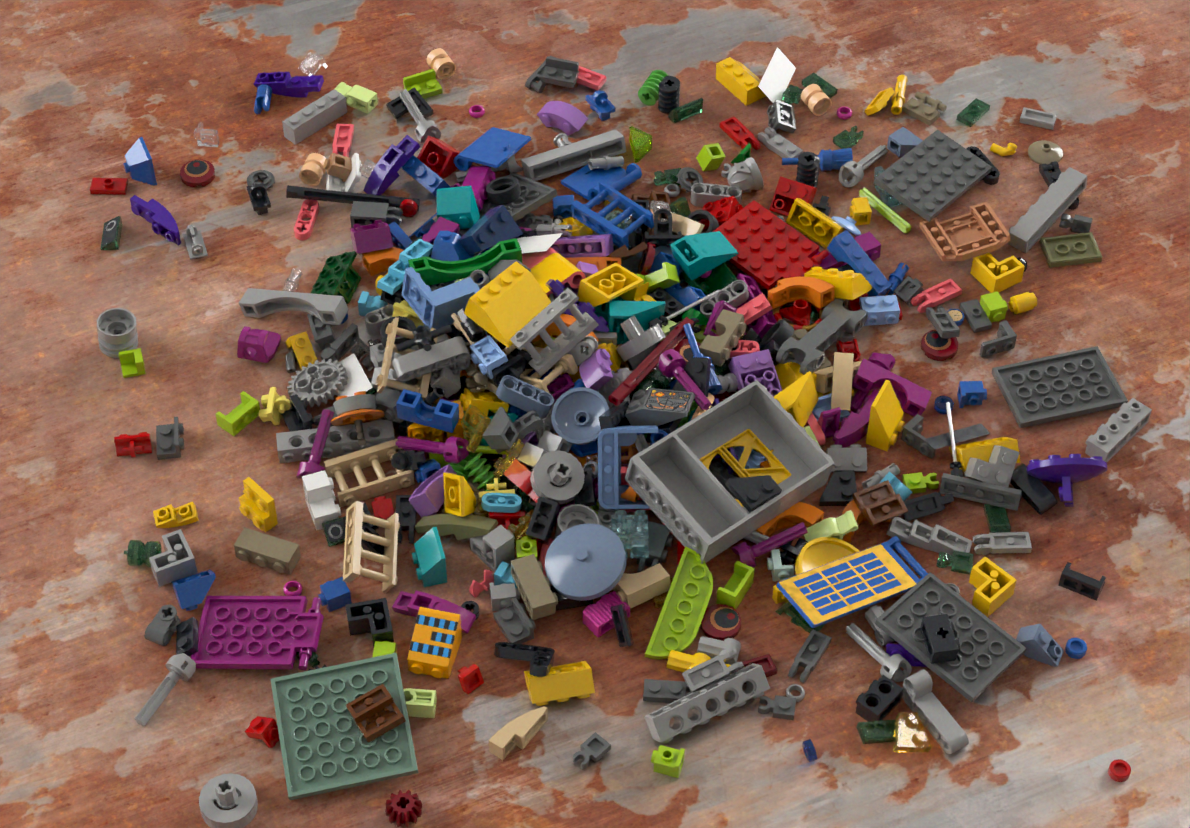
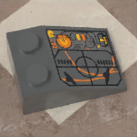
(658, 406)

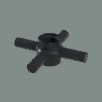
(423, 338)

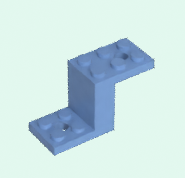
(438, 305)

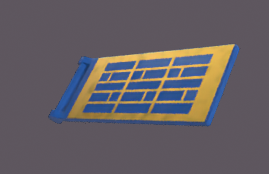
(852, 582)

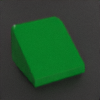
(742, 155)
(693, 313)

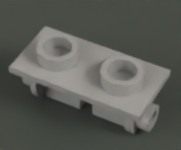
(194, 243)

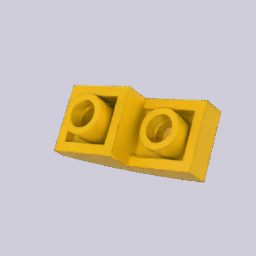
(174, 517)

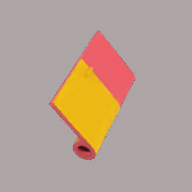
(554, 266)

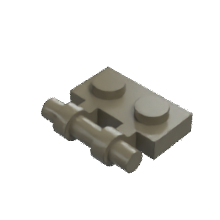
(921, 111)

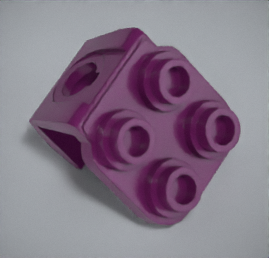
(257, 344)

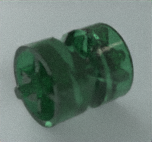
(654, 380)
(139, 552)

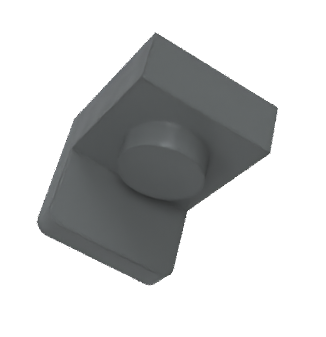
(908, 289)

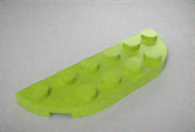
(682, 607)

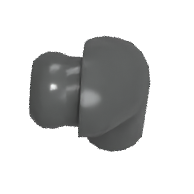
(290, 362)

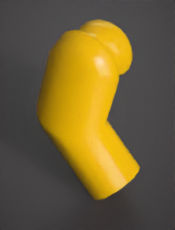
(1004, 151)

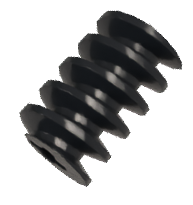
(669, 94)
(808, 169)

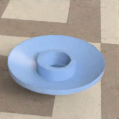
(848, 224)

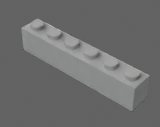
(573, 155)
(1047, 209)

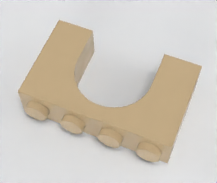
(642, 586)

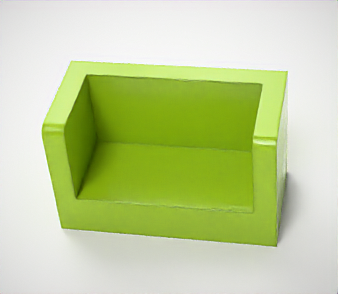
(661, 278)
(240, 416)
(737, 586)

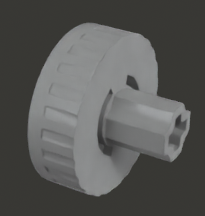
(638, 338)
(568, 468)
(228, 791)

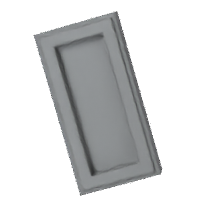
(1038, 118)

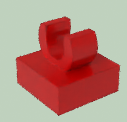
(470, 678)

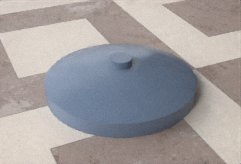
(585, 561)

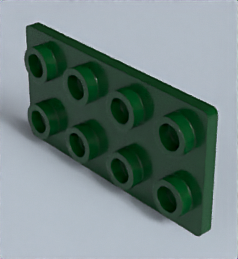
(338, 277)
(718, 279)

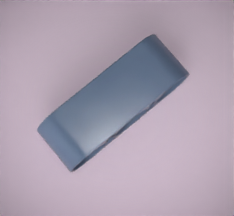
(524, 395)

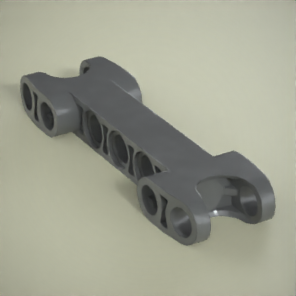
(810, 348)

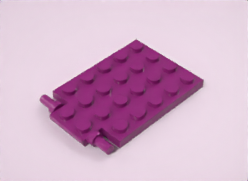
(257, 632)

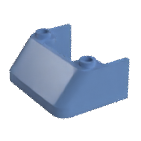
(609, 465)

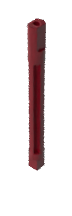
(648, 364)

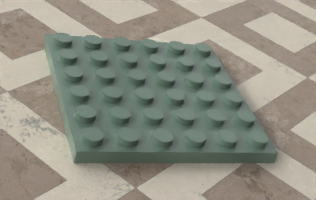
(320, 738)

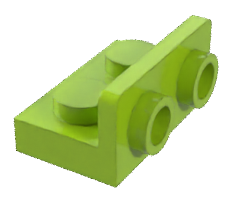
(424, 83)

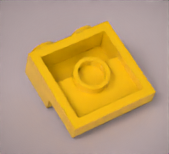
(483, 401)
(258, 505)

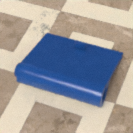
(491, 149)
(586, 181)

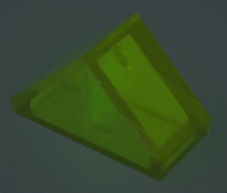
(640, 143)

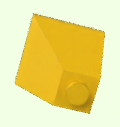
(458, 495)

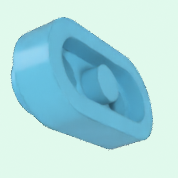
(501, 502)

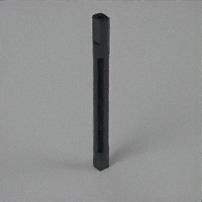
(342, 197)

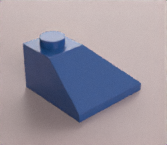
(140, 163)
(448, 247)
(193, 589)

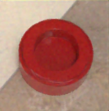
(408, 207)
(1119, 770)

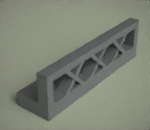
(980, 491)

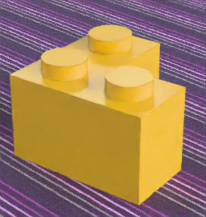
(997, 275)
(992, 585)

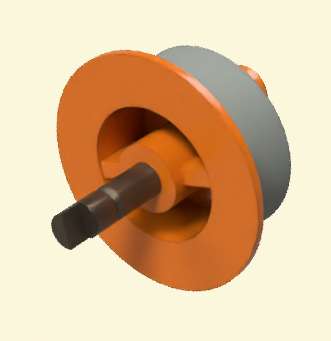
(356, 410)

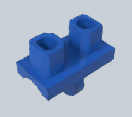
(600, 104)

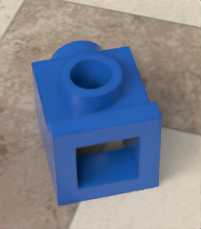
(562, 205)
(971, 393)

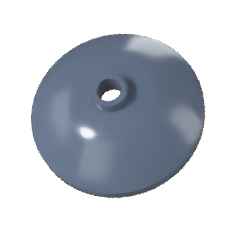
(572, 407)

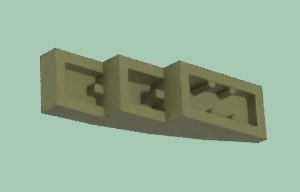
(462, 527)

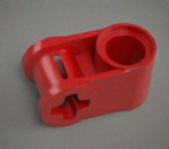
(849, 347)

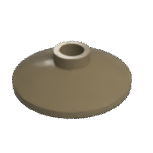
(1045, 152)

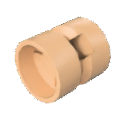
(441, 63)
(816, 99)
(313, 169)

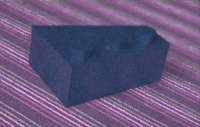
(492, 228)

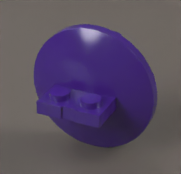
(1066, 472)

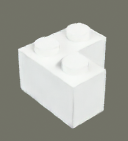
(320, 498)

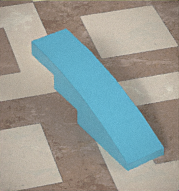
(392, 281)

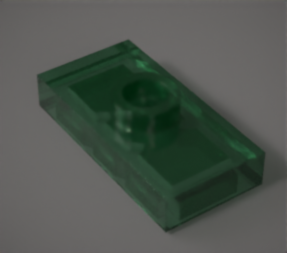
(827, 88)
(973, 112)
(997, 519)
(877, 731)

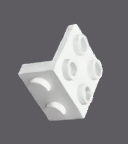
(336, 184)

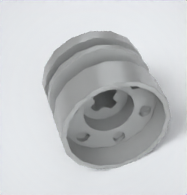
(117, 331)
(573, 516)

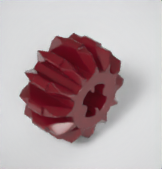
(403, 808)

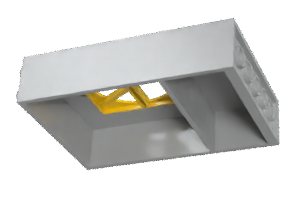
(688, 498)

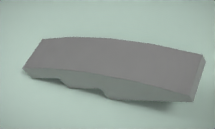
(923, 536)

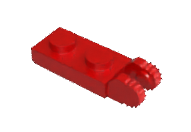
(739, 133)

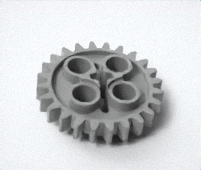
(318, 382)

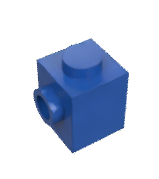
(426, 470)
(335, 594)

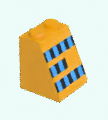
(434, 643)

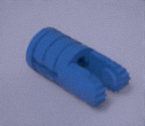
(263, 98)

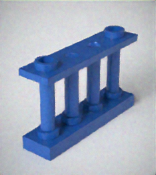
(600, 225)

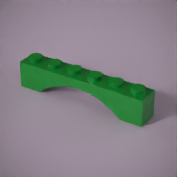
(438, 271)

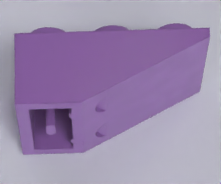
(756, 367)

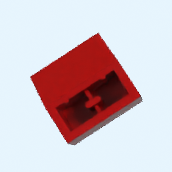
(787, 192)

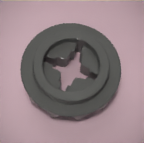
(691, 174)
(264, 176)

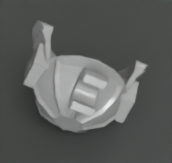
(744, 175)

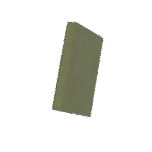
(1070, 249)

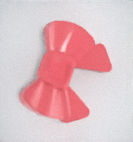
(476, 588)

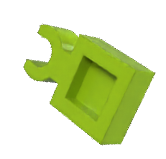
(918, 483)

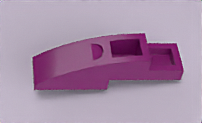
(856, 424)
(410, 603)

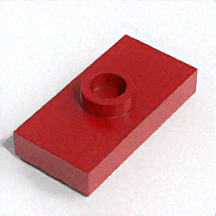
(109, 186)

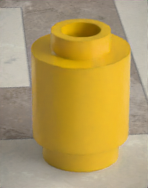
(1022, 302)

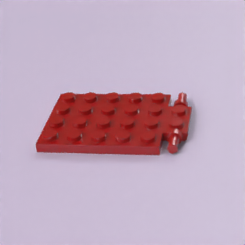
(769, 246)

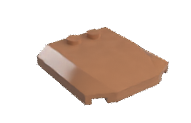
(966, 234)

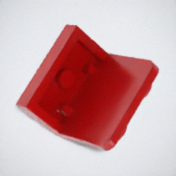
(721, 210)

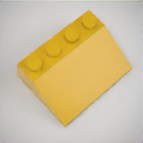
(507, 303)

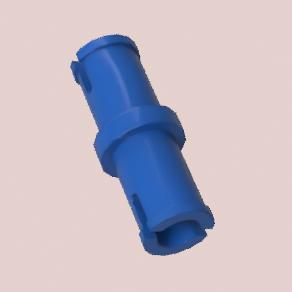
(896, 277)

